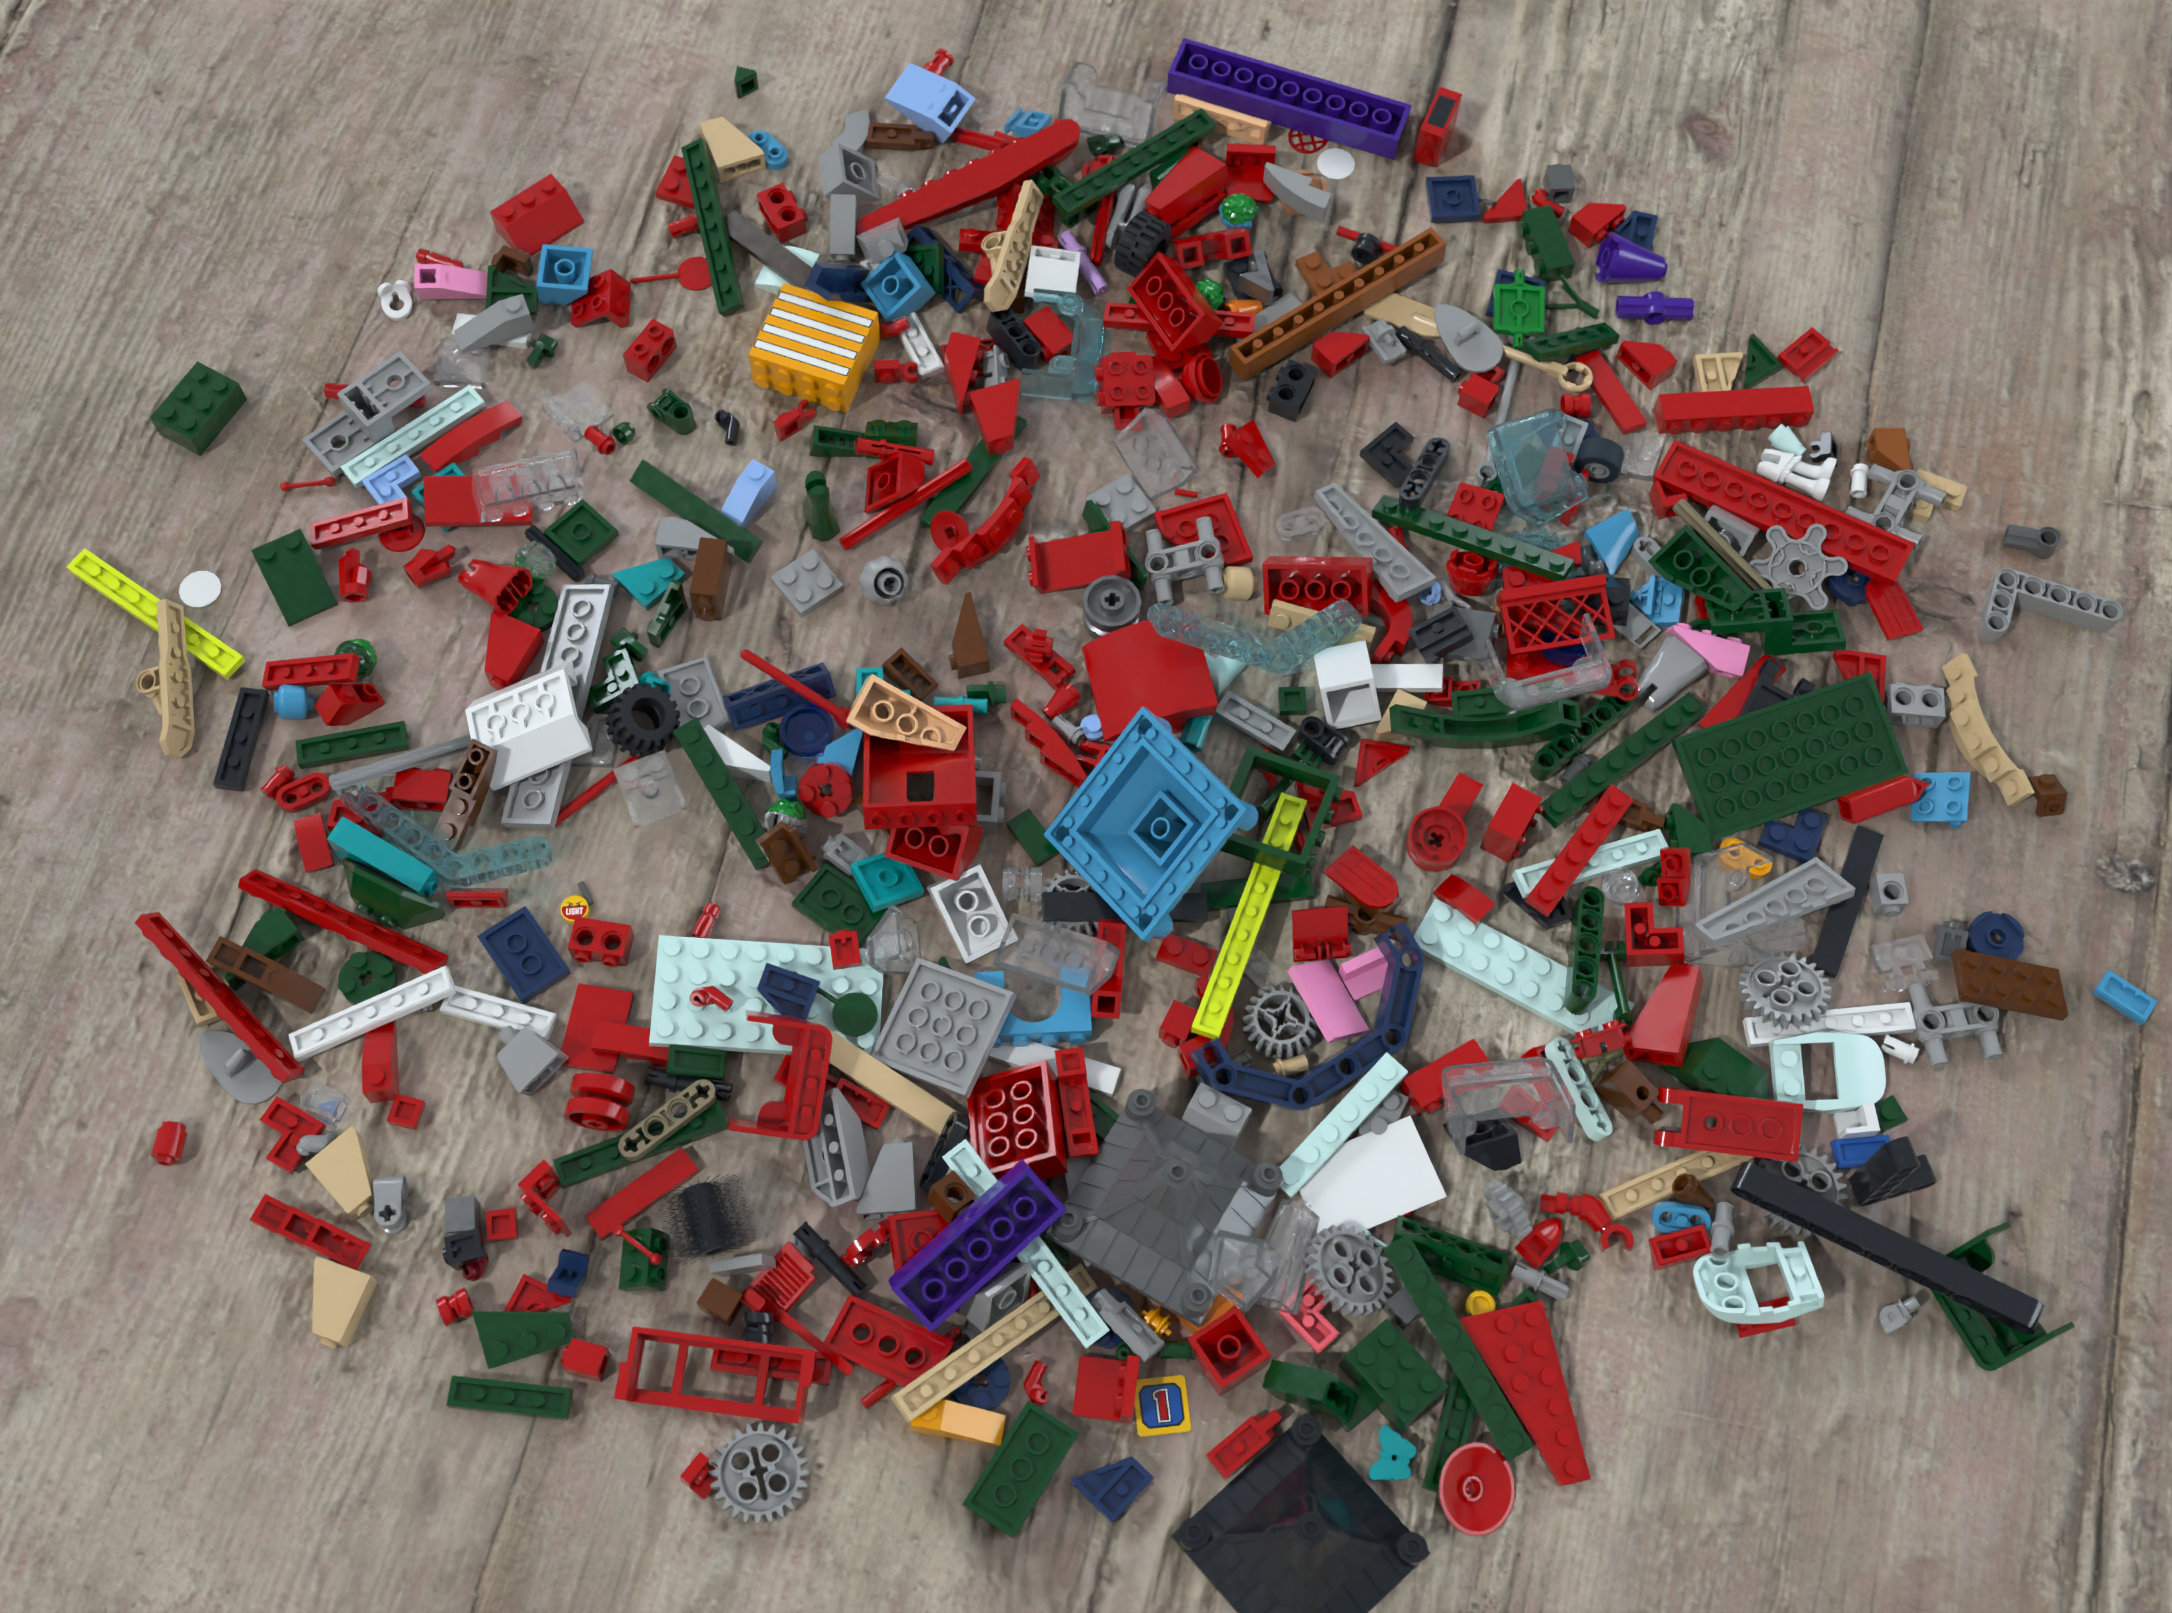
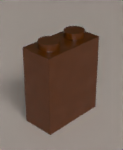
(710, 579)

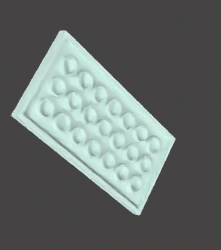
(736, 971)

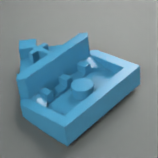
(1660, 601)
(784, 785)

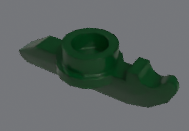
(1650, 874)

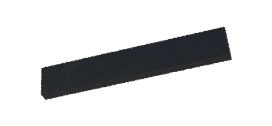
(1092, 907)
(1842, 916)

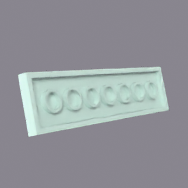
(1508, 969)

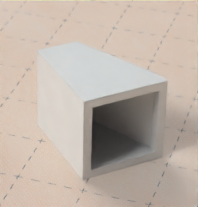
(1347, 685)

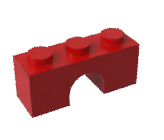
(1225, 244)

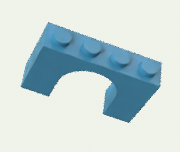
(1068, 1024)

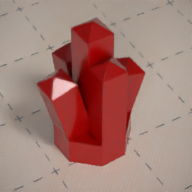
(429, 565)
(353, 577)

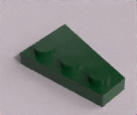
(517, 1335)

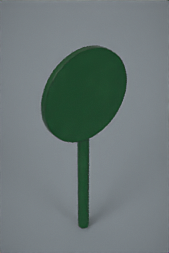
(852, 1013)

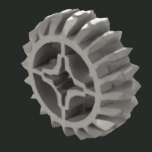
(1062, 884)
(1269, 1017)

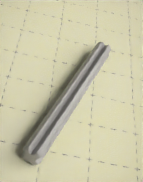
(399, 762)

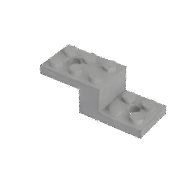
(367, 412)

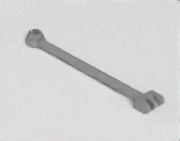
(1488, 469)

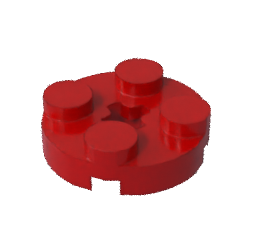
(812, 794)
(860, 1250)

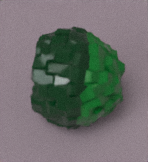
(364, 651)

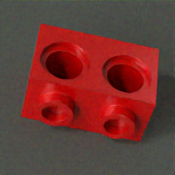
(782, 213)
(650, 350)
(603, 935)

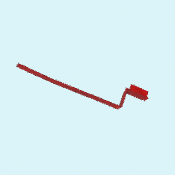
(757, 1302)

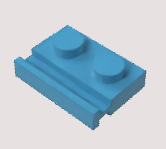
(1027, 123)

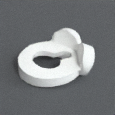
(387, 292)

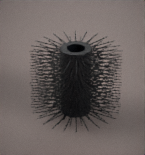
(704, 1220)

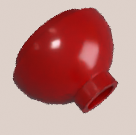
(1201, 378)

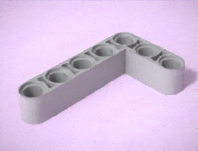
(2040, 600)

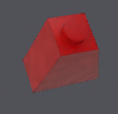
(996, 414)
(510, 649)

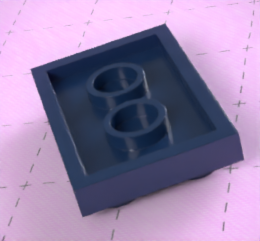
(524, 954)

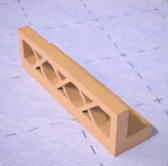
(1227, 120)

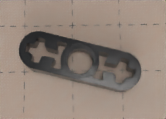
(949, 1138)

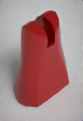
(497, 584)

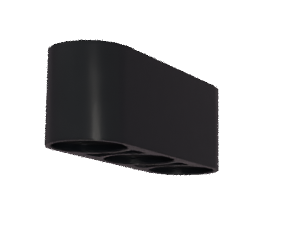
(1014, 339)

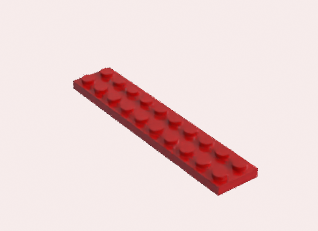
(1769, 504)

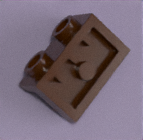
(786, 852)

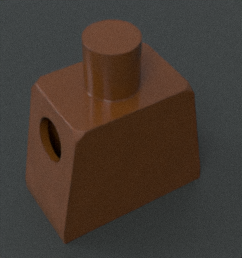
(1629, 1092)

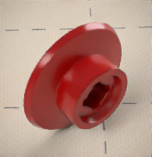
(942, 530)
(405, 539)

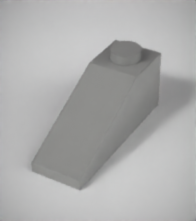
(495, 324)
(681, 539)

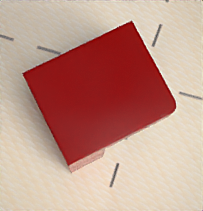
(1664, 500)

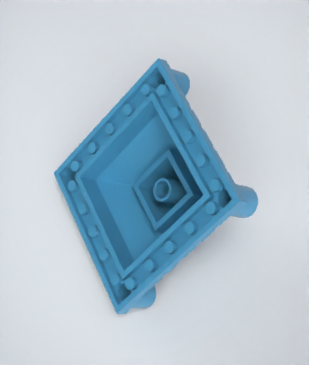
(1147, 824)

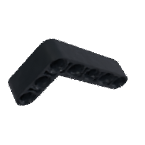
(1891, 1173)

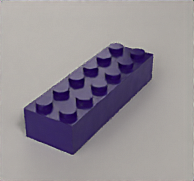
(976, 1245)

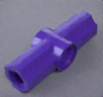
(1654, 308)

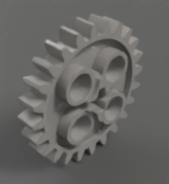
(1784, 990)
(1806, 1169)
(1348, 1271)
(786, 1466)

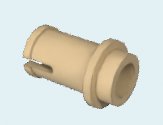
(1290, 1066)

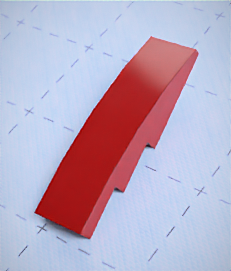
(469, 436)
(1733, 700)
(1053, 749)
(628, 1041)
(866, 1105)
(310, 1232)

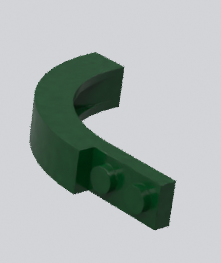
(1487, 731)

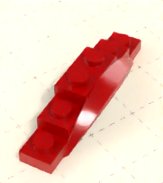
(995, 532)

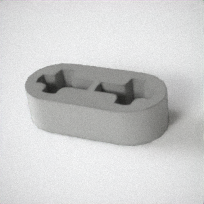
(1643, 556)

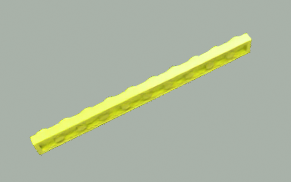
(1247, 922)

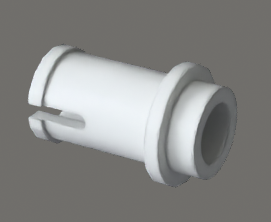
(1859, 480)
(1900, 1049)

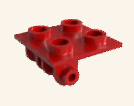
(1476, 506)
(1320, 934)

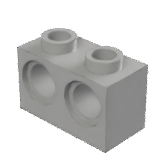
(1914, 710)

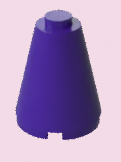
(1628, 262)

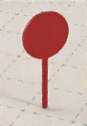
(692, 274)

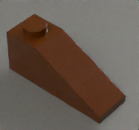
(968, 646)

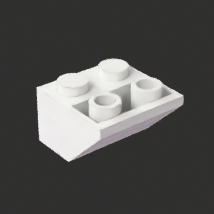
(1052, 270)

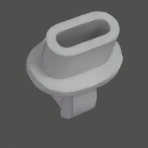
(1899, 1314)

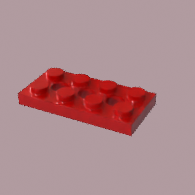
(883, 1326)

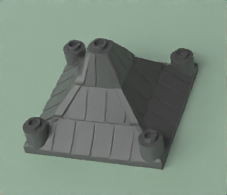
(1156, 1206)

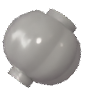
(883, 580)

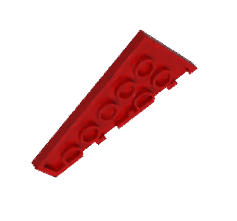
(1526, 1367)

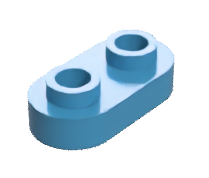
(770, 147)
(1679, 1216)

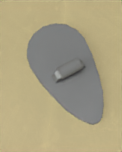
(1468, 339)
(237, 1068)

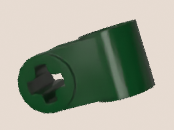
(670, 410)

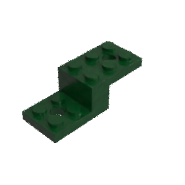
(1779, 627)

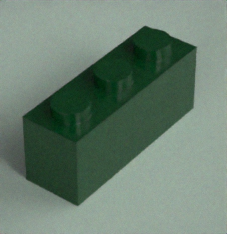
(1546, 244)

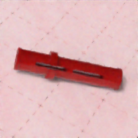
(883, 449)

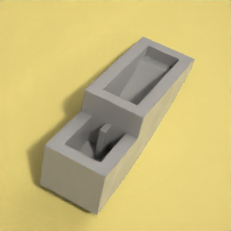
(1297, 192)

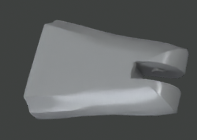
(1669, 672)

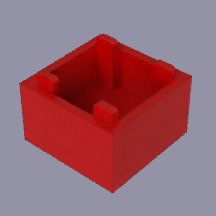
(1511, 823)

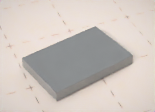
(696, 693)

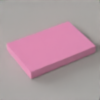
(1328, 1000)

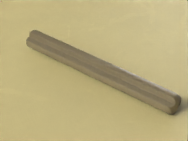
(1719, 545)

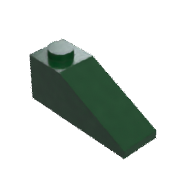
(270, 937)

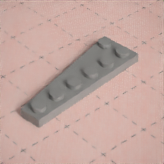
(1392, 563)
(1783, 899)

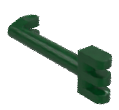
(1266, 806)
(1613, 957)

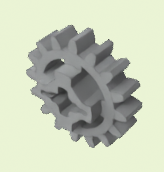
(1507, 1209)

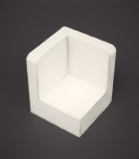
(1857, 1123)

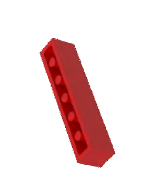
(1733, 410)

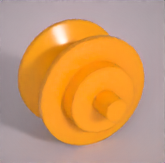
(1157, 1322)

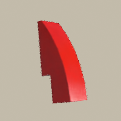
(1168, 390)

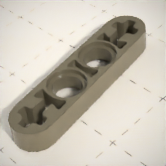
(670, 1123)

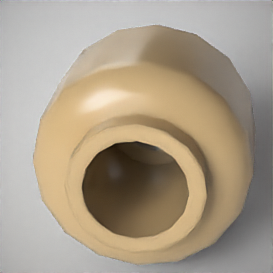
(1238, 583)

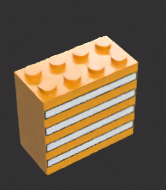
(814, 348)

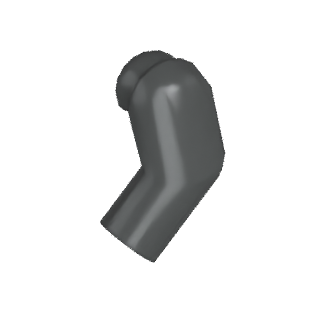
(1588, 564)

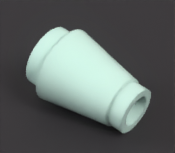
(1786, 441)

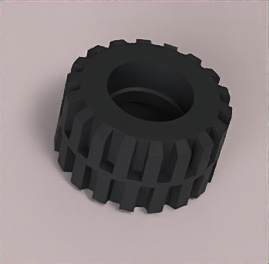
(1141, 242)
(656, 706)

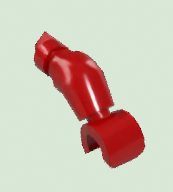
(1592, 1212)

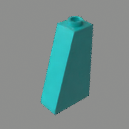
(381, 857)

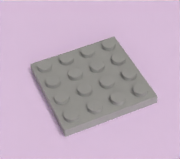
(943, 1027)

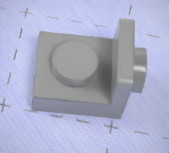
(841, 852)

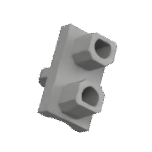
(1384, 341)

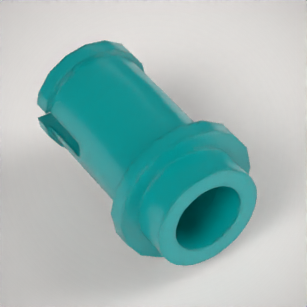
(652, 679)

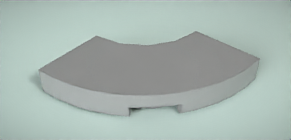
(855, 131)

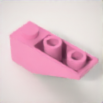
(449, 282)
(1722, 655)

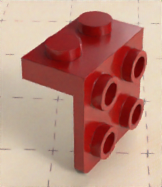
(1246, 170)
(1006, 206)
(607, 297)
(1124, 382)

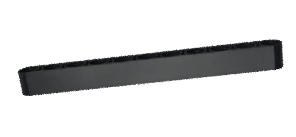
(1887, 1248)

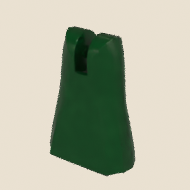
(819, 509)

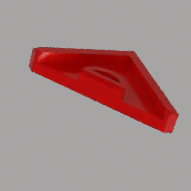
(1508, 206)
(1376, 757)
(533, 1296)

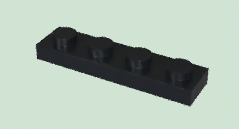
(241, 739)

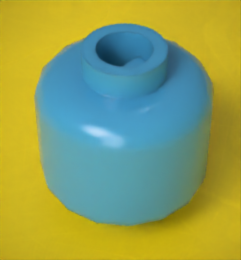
(293, 702)

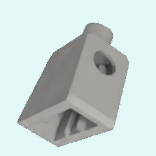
(883, 241)
(528, 1058)

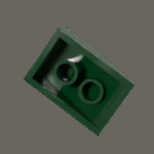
(294, 577)

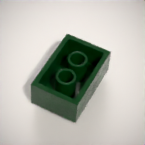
(198, 408)
(1393, 1375)

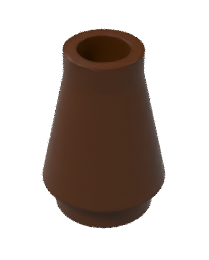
(1689, 1190)

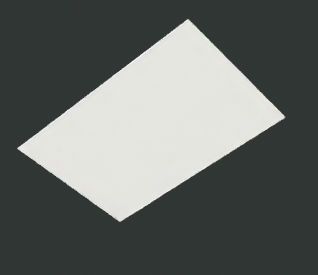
(1374, 1179)

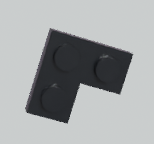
(1384, 453)

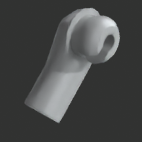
(315, 1143)

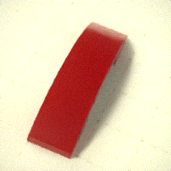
(1076, 1103)

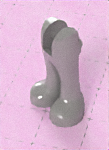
(1125, 196)

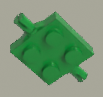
(1518, 309)

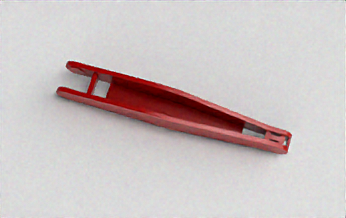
(978, 179)

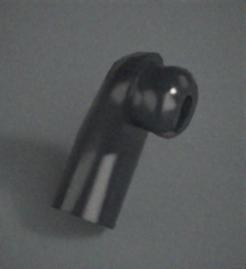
(730, 425)

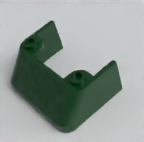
(1986, 1339)

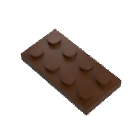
(2009, 984)

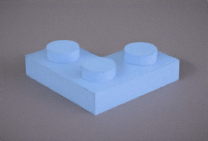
(387, 482)

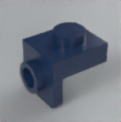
(569, 1274)

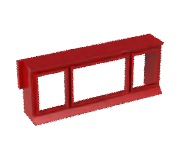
(630, 1371)

